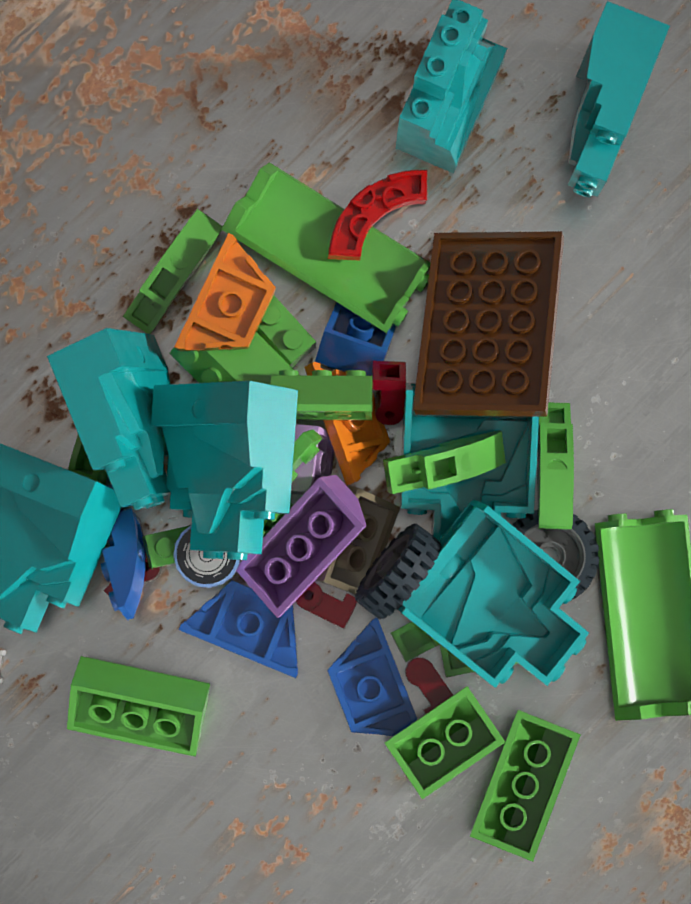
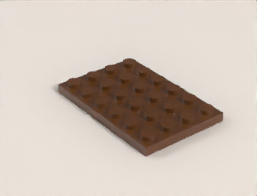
(489, 324)

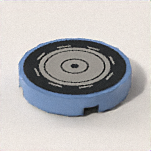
(200, 570)

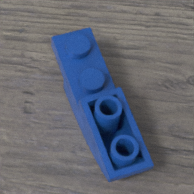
(125, 562)

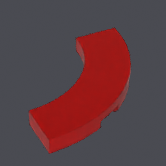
(371, 205)

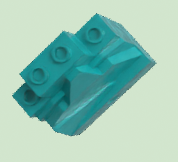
(616, 75)
(450, 88)
(110, 399)
(227, 459)
(503, 489)
(48, 536)
(497, 600)

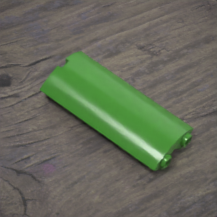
(294, 231)
(647, 612)

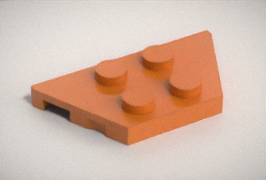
(228, 303)
(354, 441)

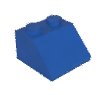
(352, 342)

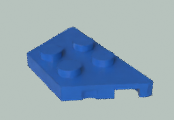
(246, 626)
(371, 685)

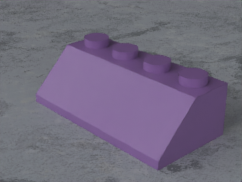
(303, 543)

